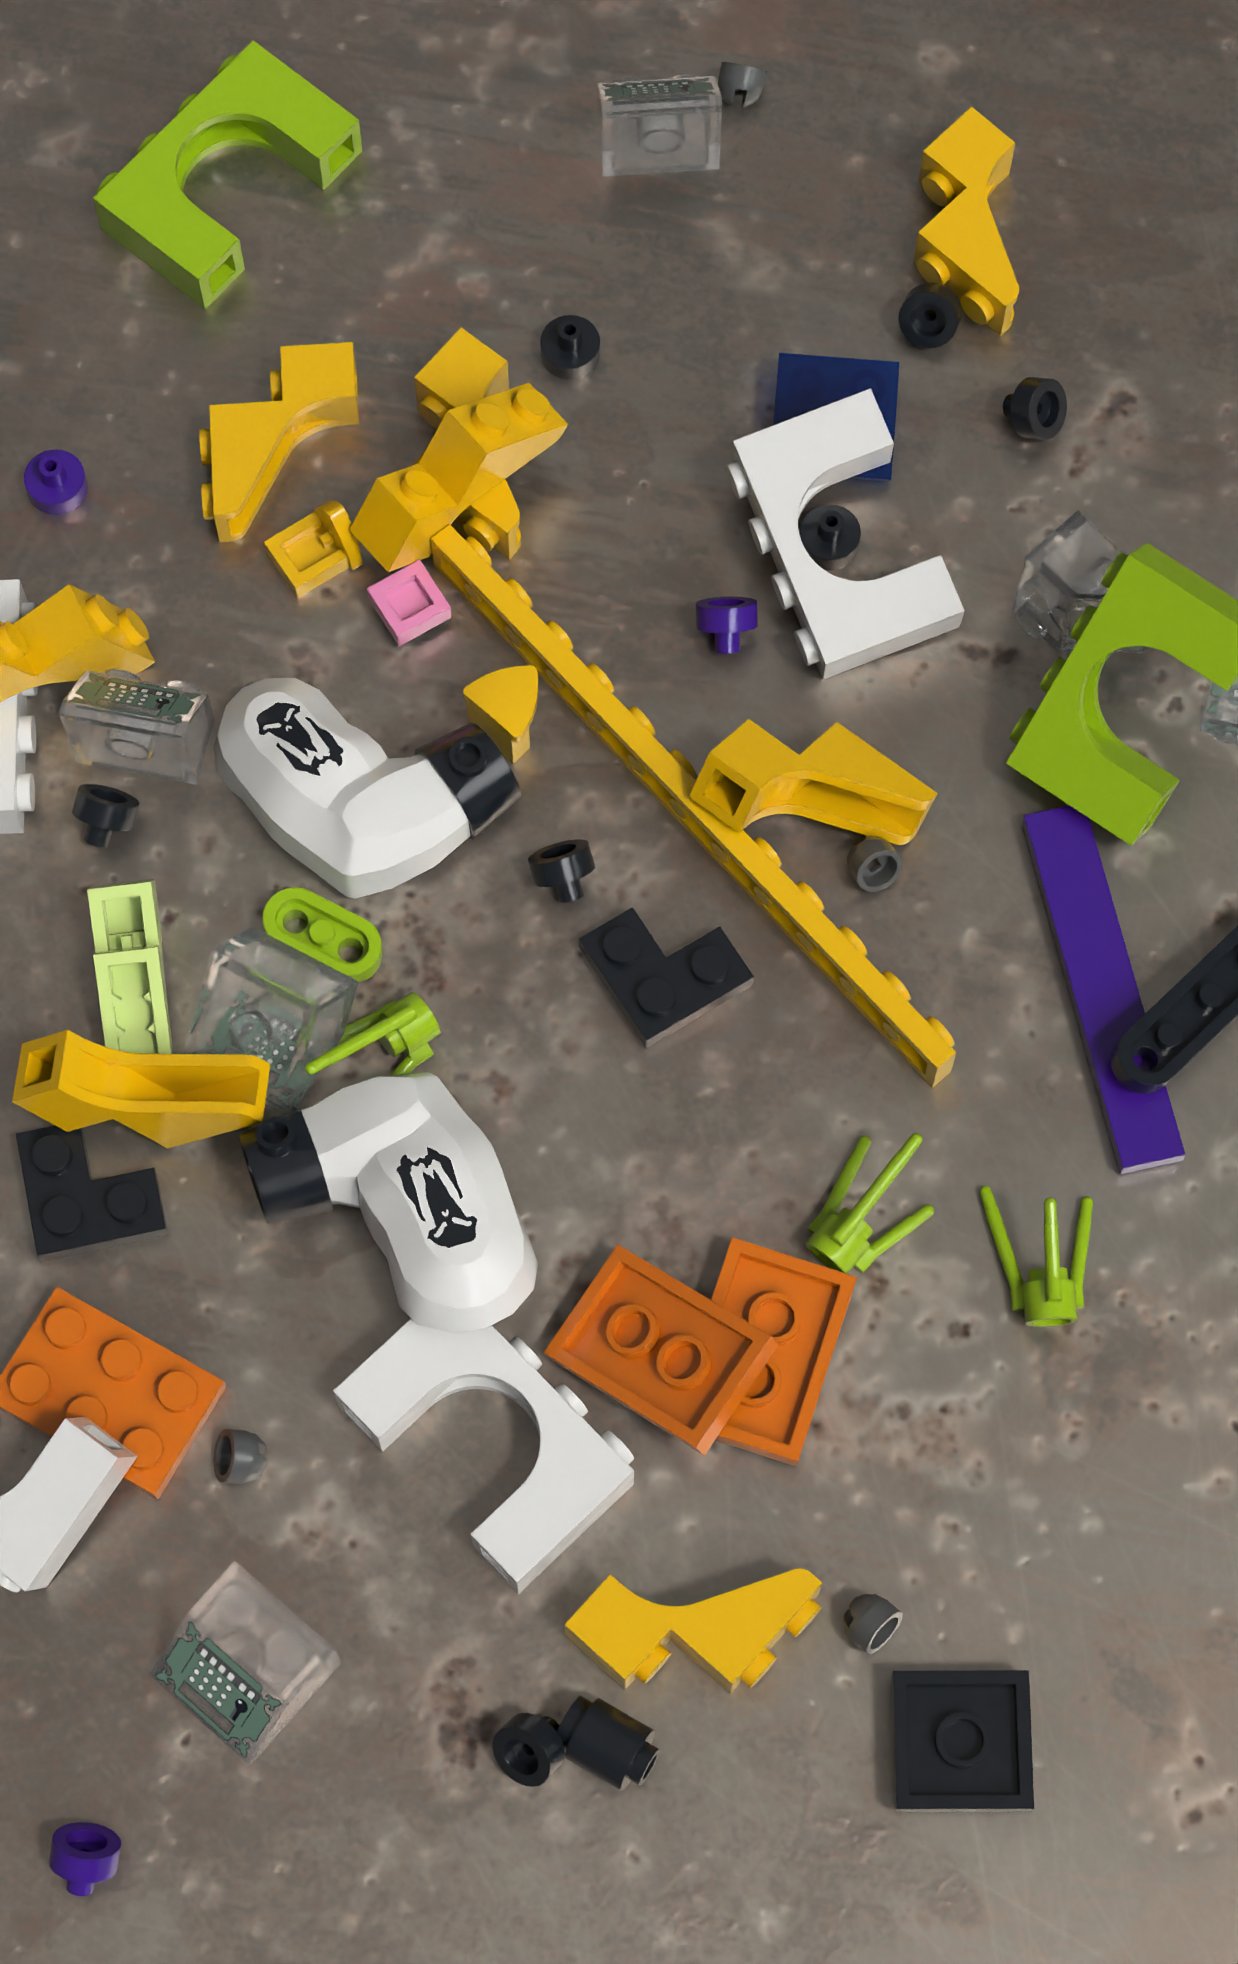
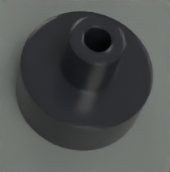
(930, 315)
(570, 347)
(1037, 408)
(830, 536)
(104, 811)
(562, 867)
(529, 1748)

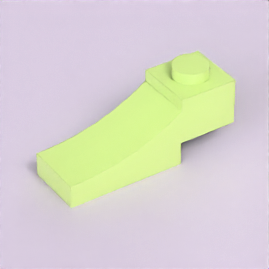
(130, 967)

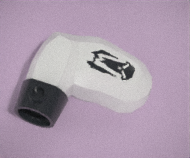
(339, 798)
(422, 1187)

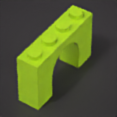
(249, 104)
(1067, 740)

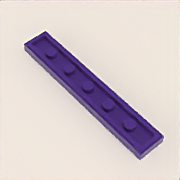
(1099, 982)

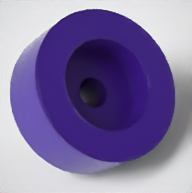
(55, 482)
(726, 619)
(84, 1855)

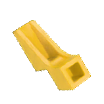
(962, 241)
(456, 376)
(254, 439)
(464, 460)
(67, 638)
(831, 781)
(157, 1095)
(721, 1634)

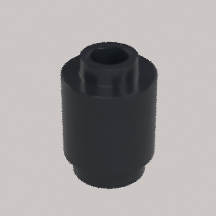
(608, 1742)

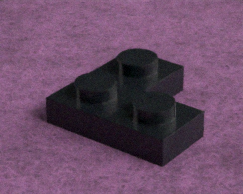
(658, 991)
(78, 1213)

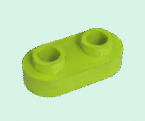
(327, 932)

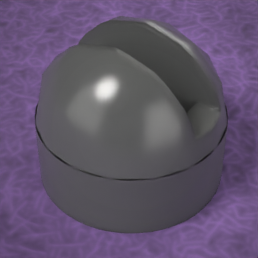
(741, 78)
(881, 875)
(238, 1456)
(871, 1621)

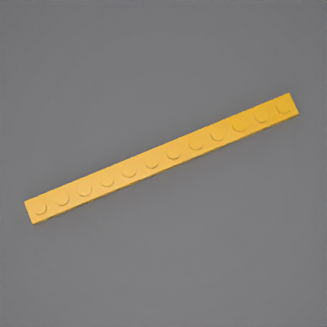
(670, 780)

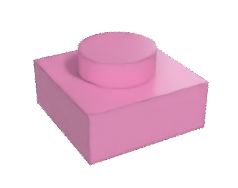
(409, 602)

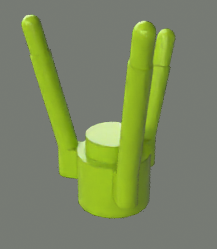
(398, 1026)
(842, 1238)
(1049, 1295)

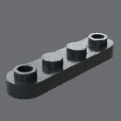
(1181, 1021)

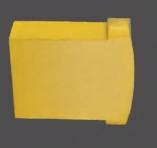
(315, 548)
(504, 707)

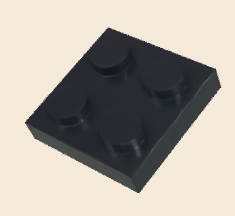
(962, 1741)

